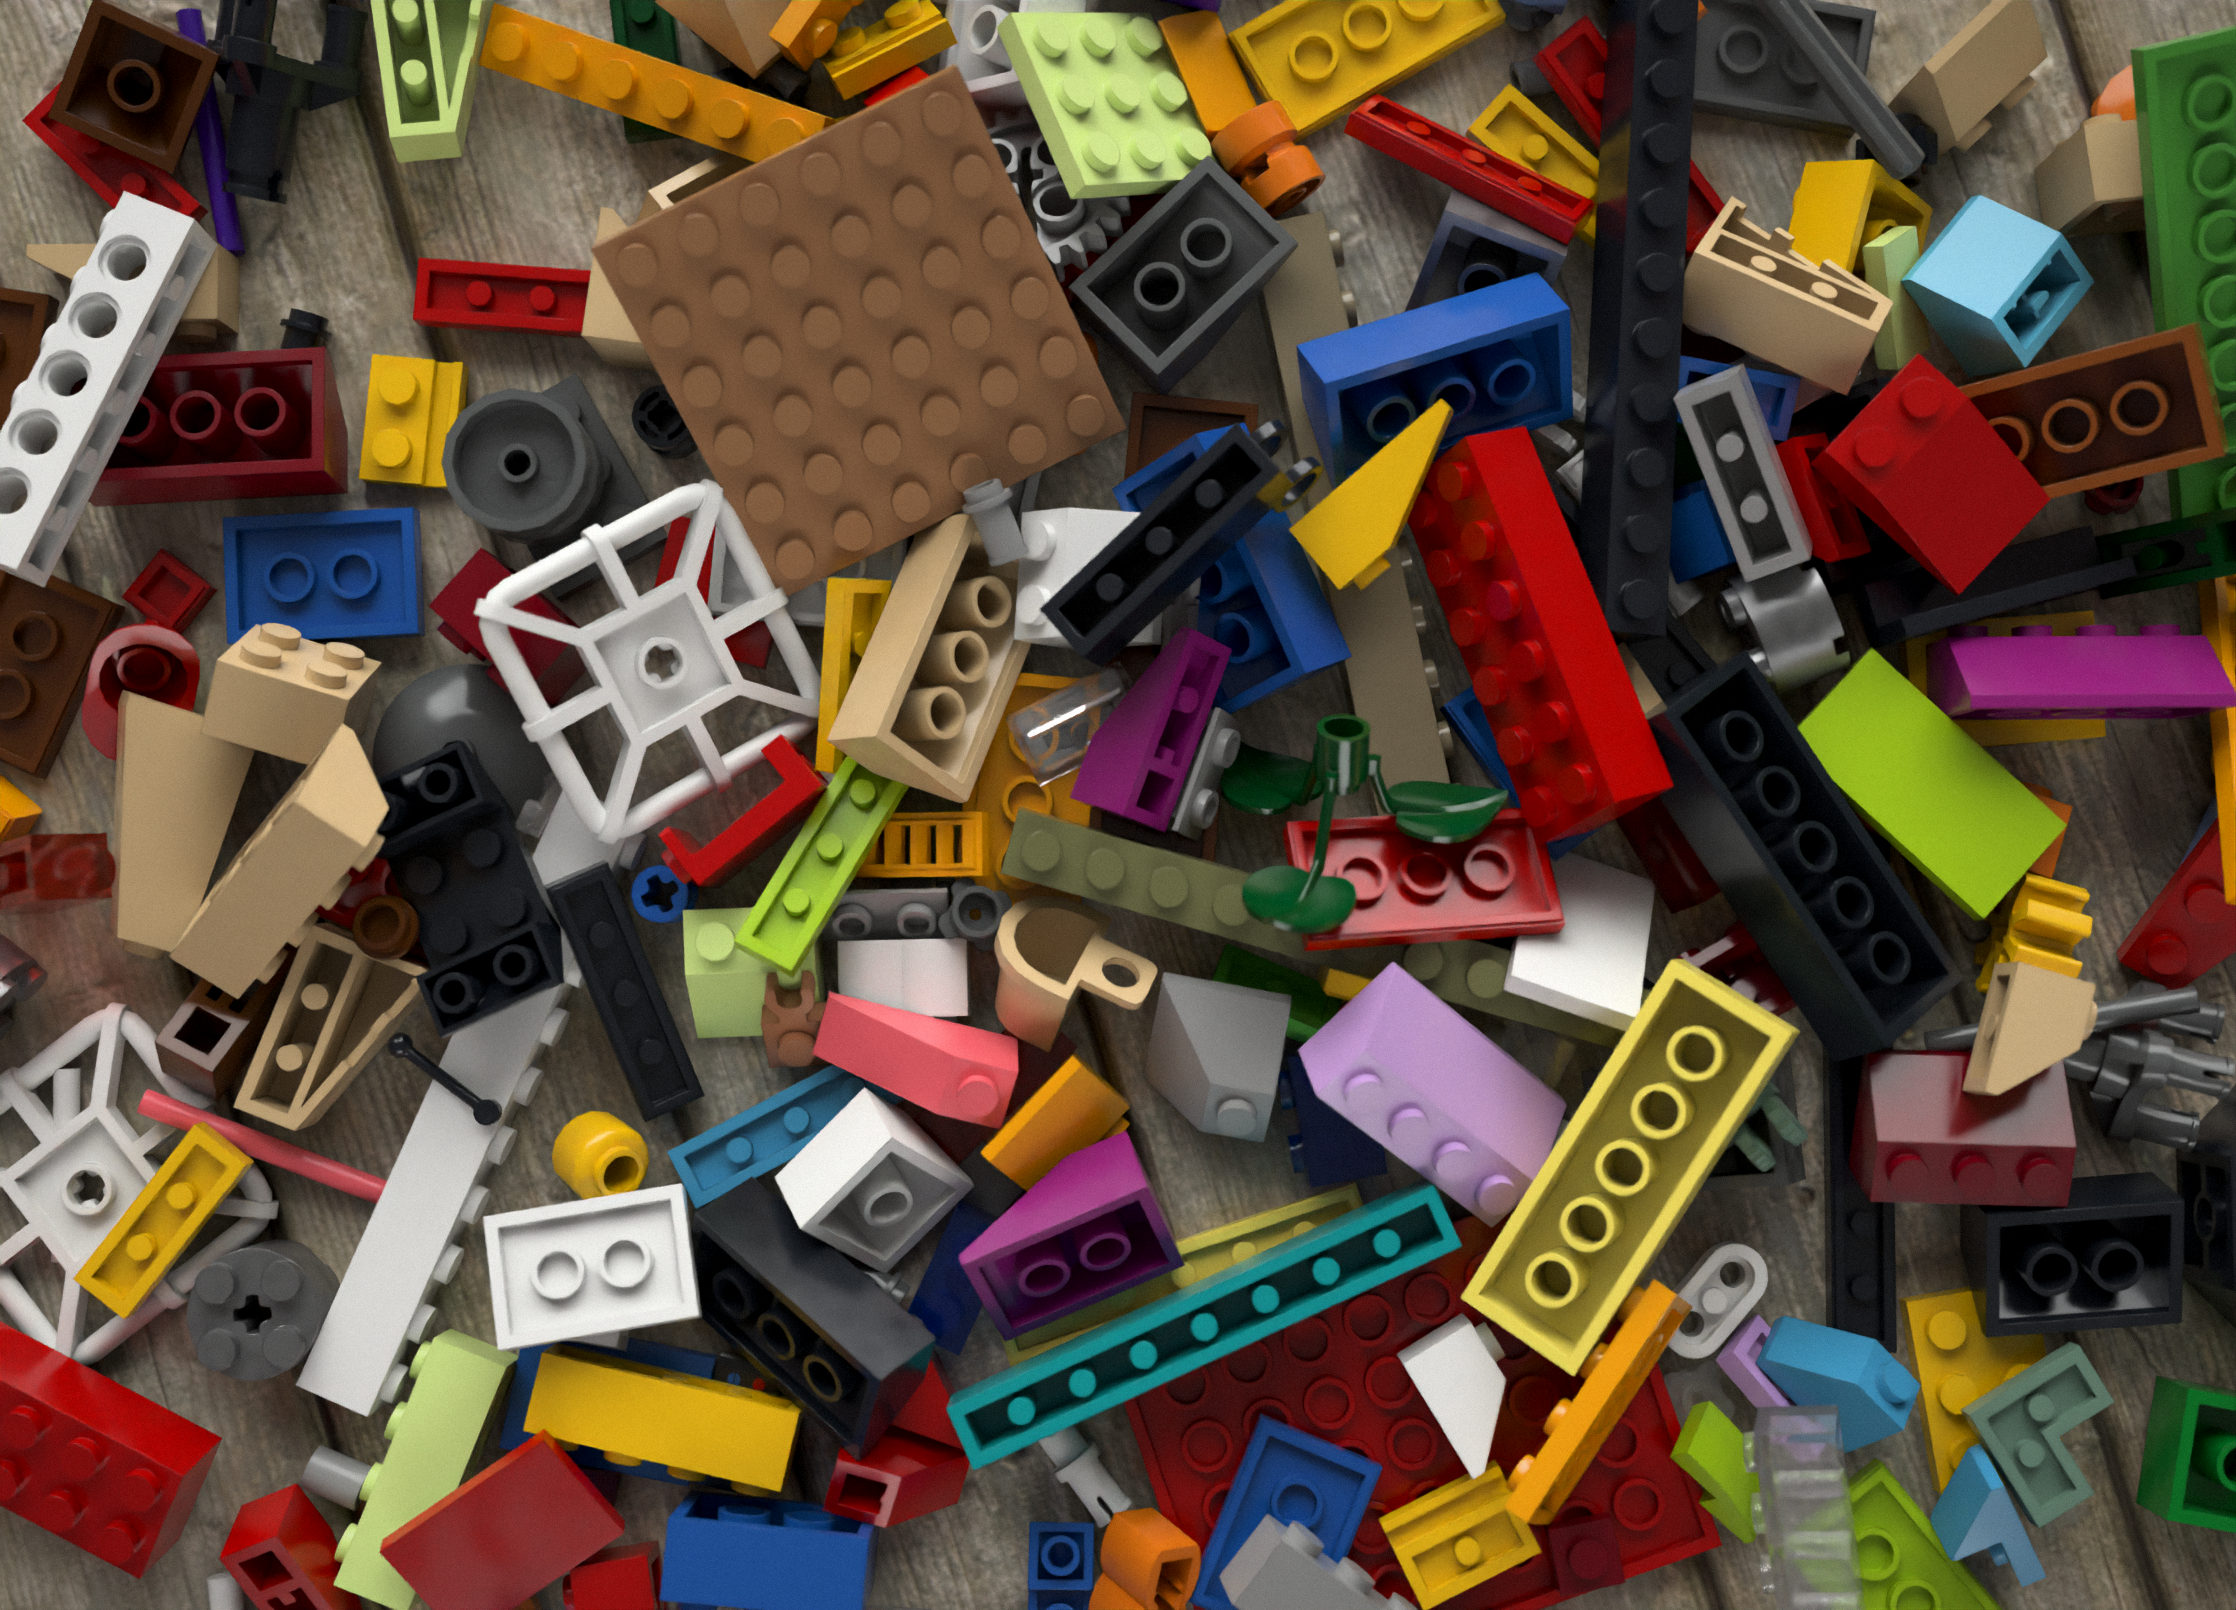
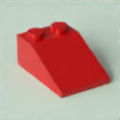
(1933, 475)

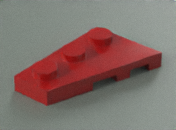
(2188, 922)

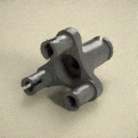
(2135, 1057)

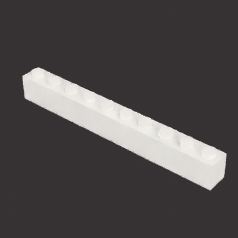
(445, 1165)

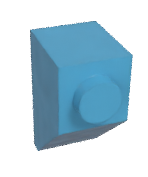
(1840, 1369)

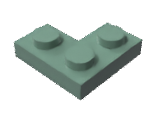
(2023, 1428)

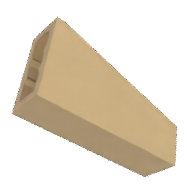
(168, 819)

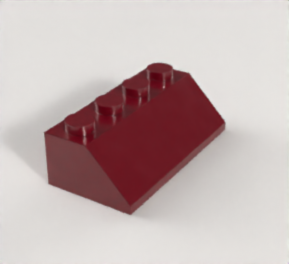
(230, 430)

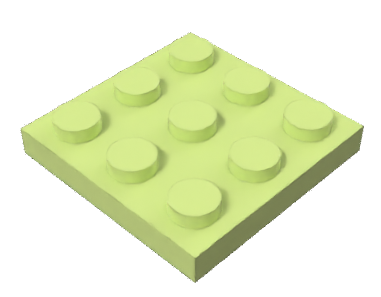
(1105, 101)

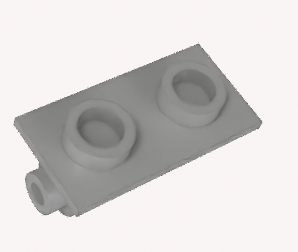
(1198, 796)
(898, 913)

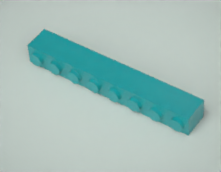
(1201, 1322)

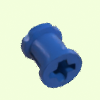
(647, 886)

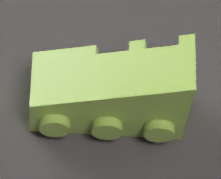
(429, 72)

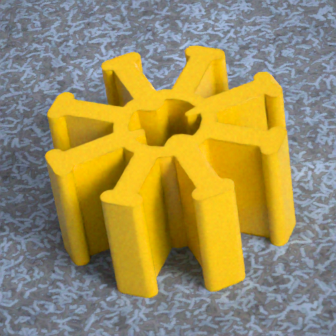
(2035, 926)

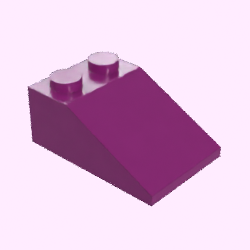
(1072, 1240)

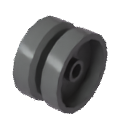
(491, 446)

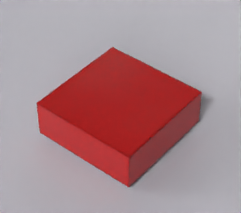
(169, 592)

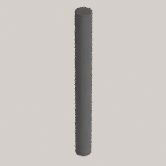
(2109, 1014)

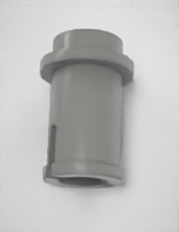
(995, 521)

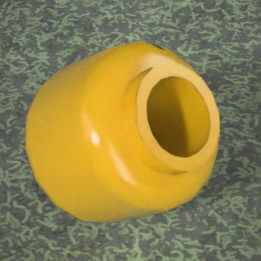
(599, 1156)

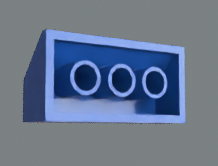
(1487, 353)
(1254, 597)

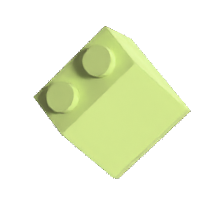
(727, 983)

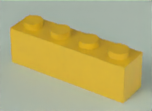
(665, 1418)

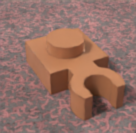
(791, 1023)

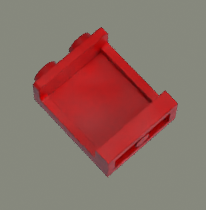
(756, 829)

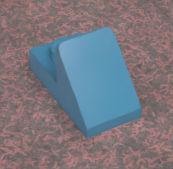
(1980, 1515)

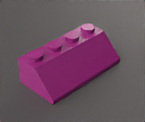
(2075, 675)

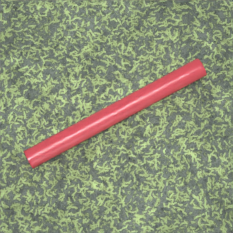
(265, 1147)

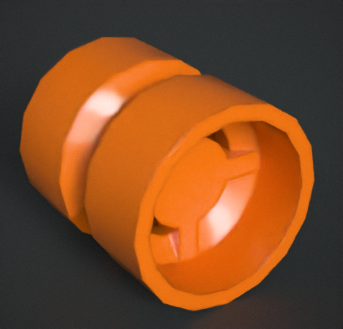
(1266, 139)

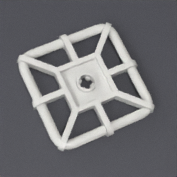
(618, 648)
(106, 1146)

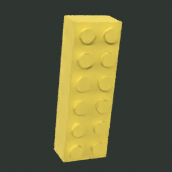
(1629, 1164)

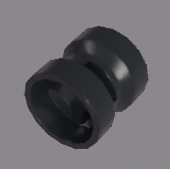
(665, 435)

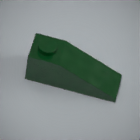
(2173, 552)

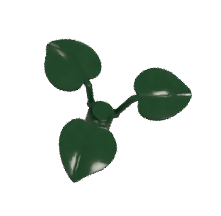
(1341, 762)

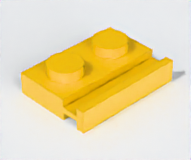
(902, 39)
(408, 419)
(1458, 1536)

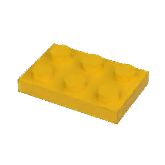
(1955, 1369)

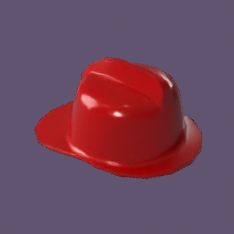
(141, 661)

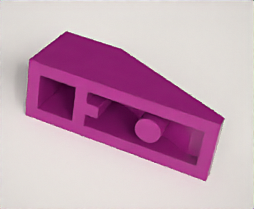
(1152, 734)

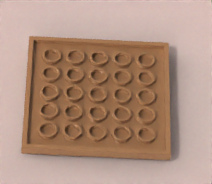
(862, 331)

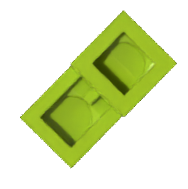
(1714, 1456)

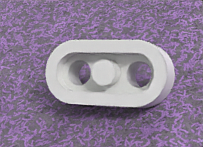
(1717, 1304)

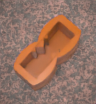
(1145, 1564)

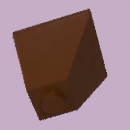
(135, 84)

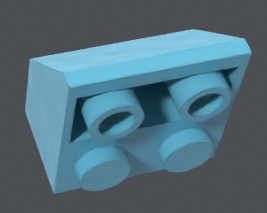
(1996, 286)

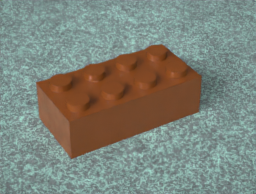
(2108, 411)

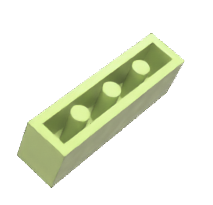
(431, 1454)

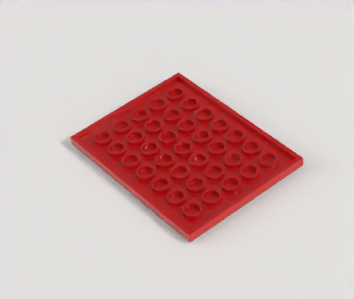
(1347, 1386)

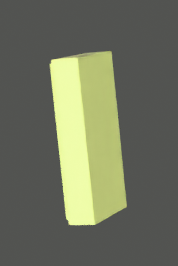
(1906, 327)

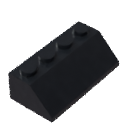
(807, 1316)

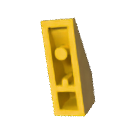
(1369, 510)

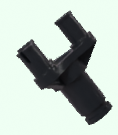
(275, 88)

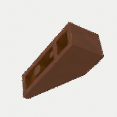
(217, 1033)

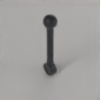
(484, 1111)

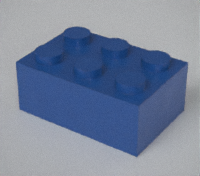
(766, 1555)

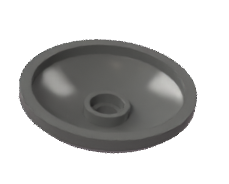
(466, 707)

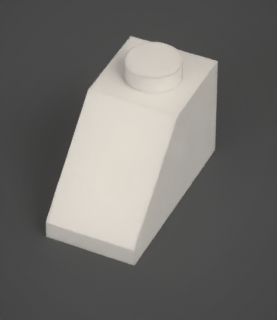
(1460, 1385)

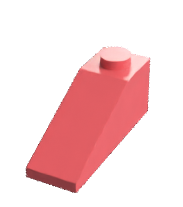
(921, 1058)

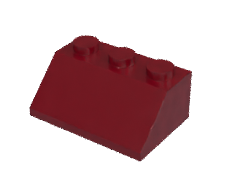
(1942, 1145)

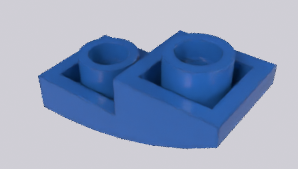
(1060, 1565)

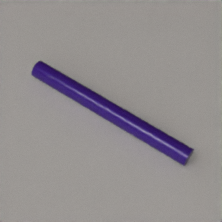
(213, 149)

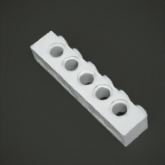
(116, 369)

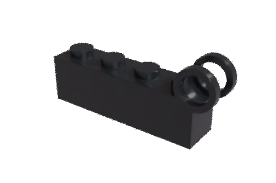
(1177, 540)

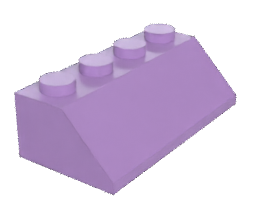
(1436, 1093)

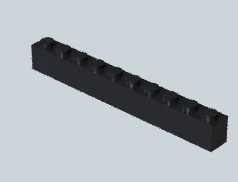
(1637, 312)

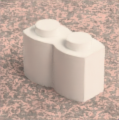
(909, 975)

